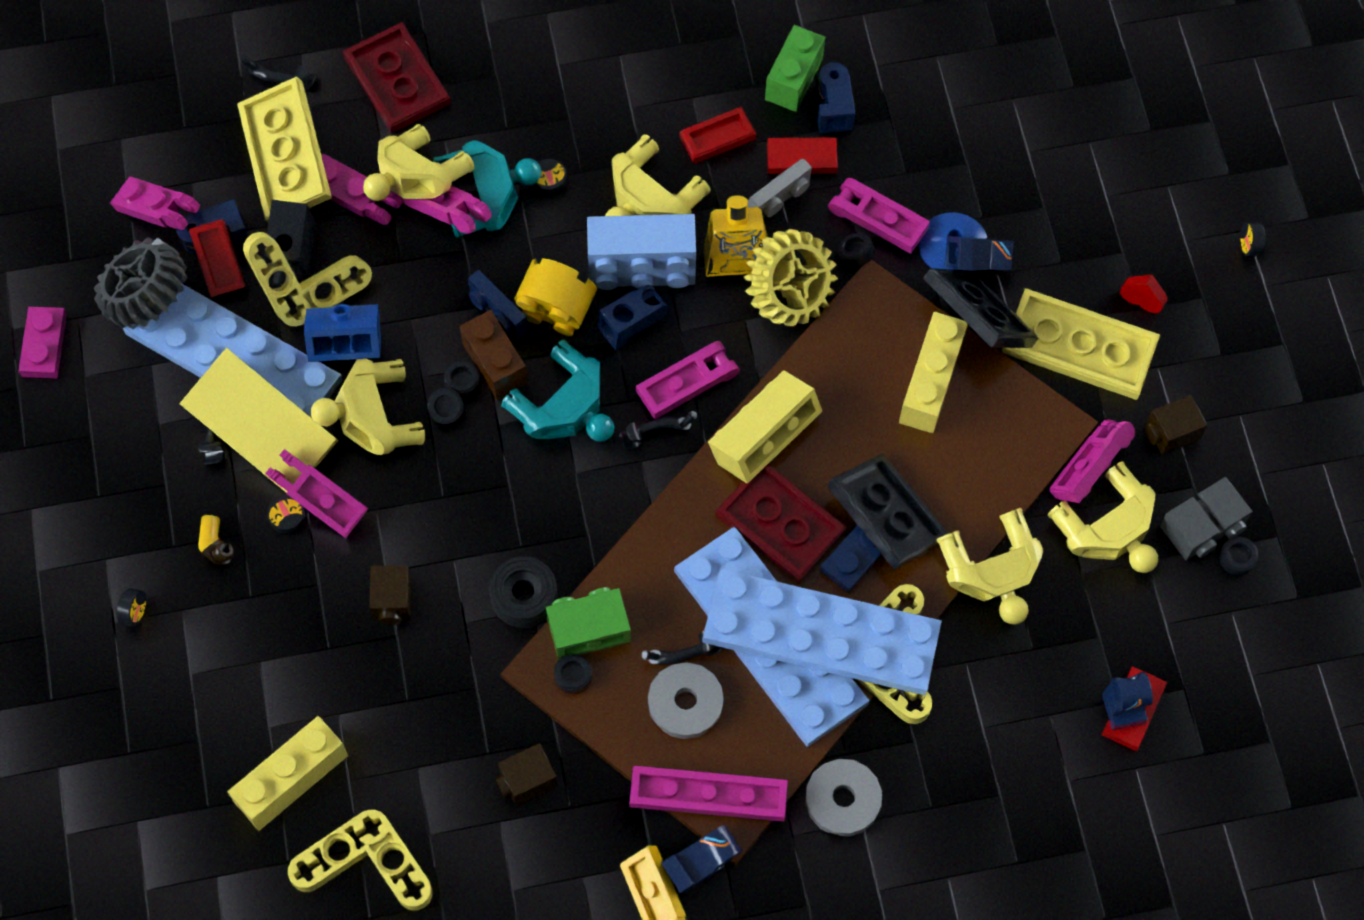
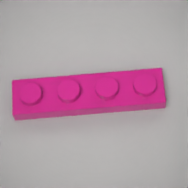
(708, 793)

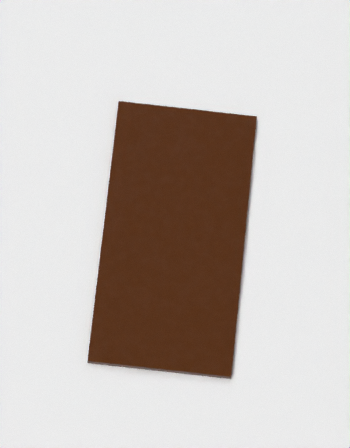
(989, 454)

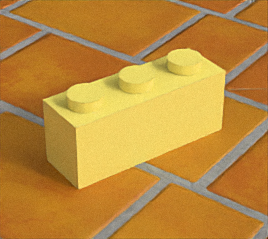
(933, 372)
(765, 426)
(288, 773)

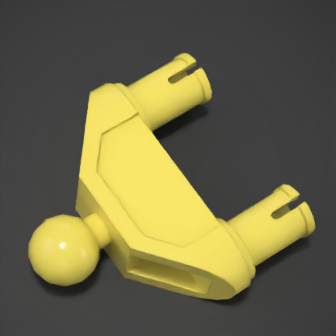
(411, 173)
(641, 194)
(362, 411)
(1117, 530)
(998, 574)

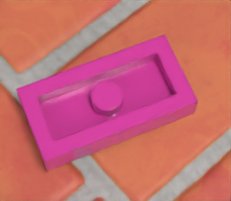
(42, 342)

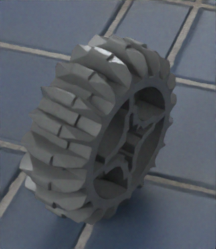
(140, 283)

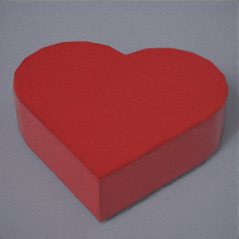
(1144, 292)

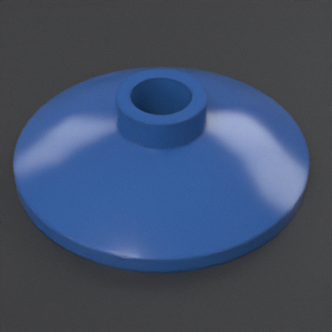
(933, 243)

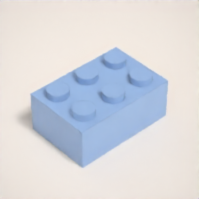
(642, 250)

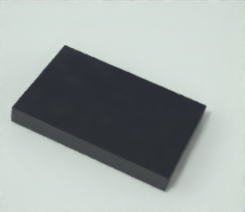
(981, 308)
(887, 511)

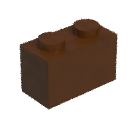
(493, 354)

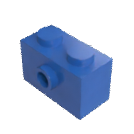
(342, 333)

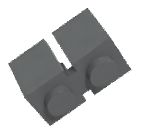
(1199, 523)

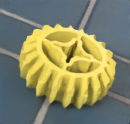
(781, 270)

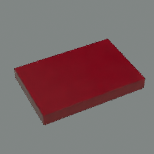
(396, 77)
(781, 522)

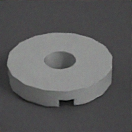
(690, 679)
(843, 775)

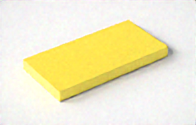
(284, 146)
(1085, 344)
(256, 417)

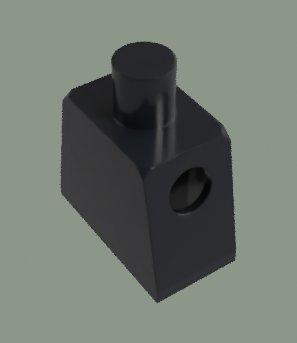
(295, 232)

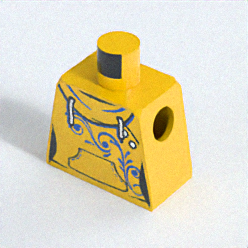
(732, 237)

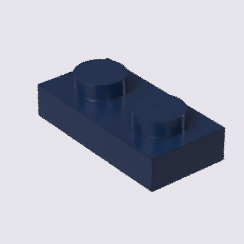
(489, 297)
(851, 560)

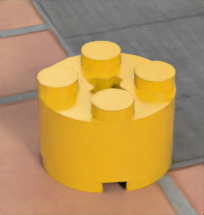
(555, 295)

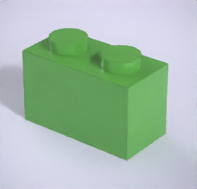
(795, 68)
(588, 622)

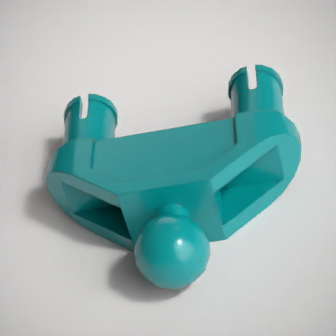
(495, 182)
(571, 406)

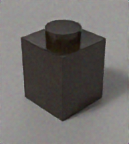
(1175, 425)
(390, 593)
(526, 775)

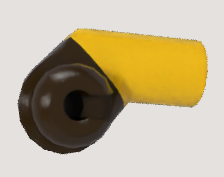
(210, 544)

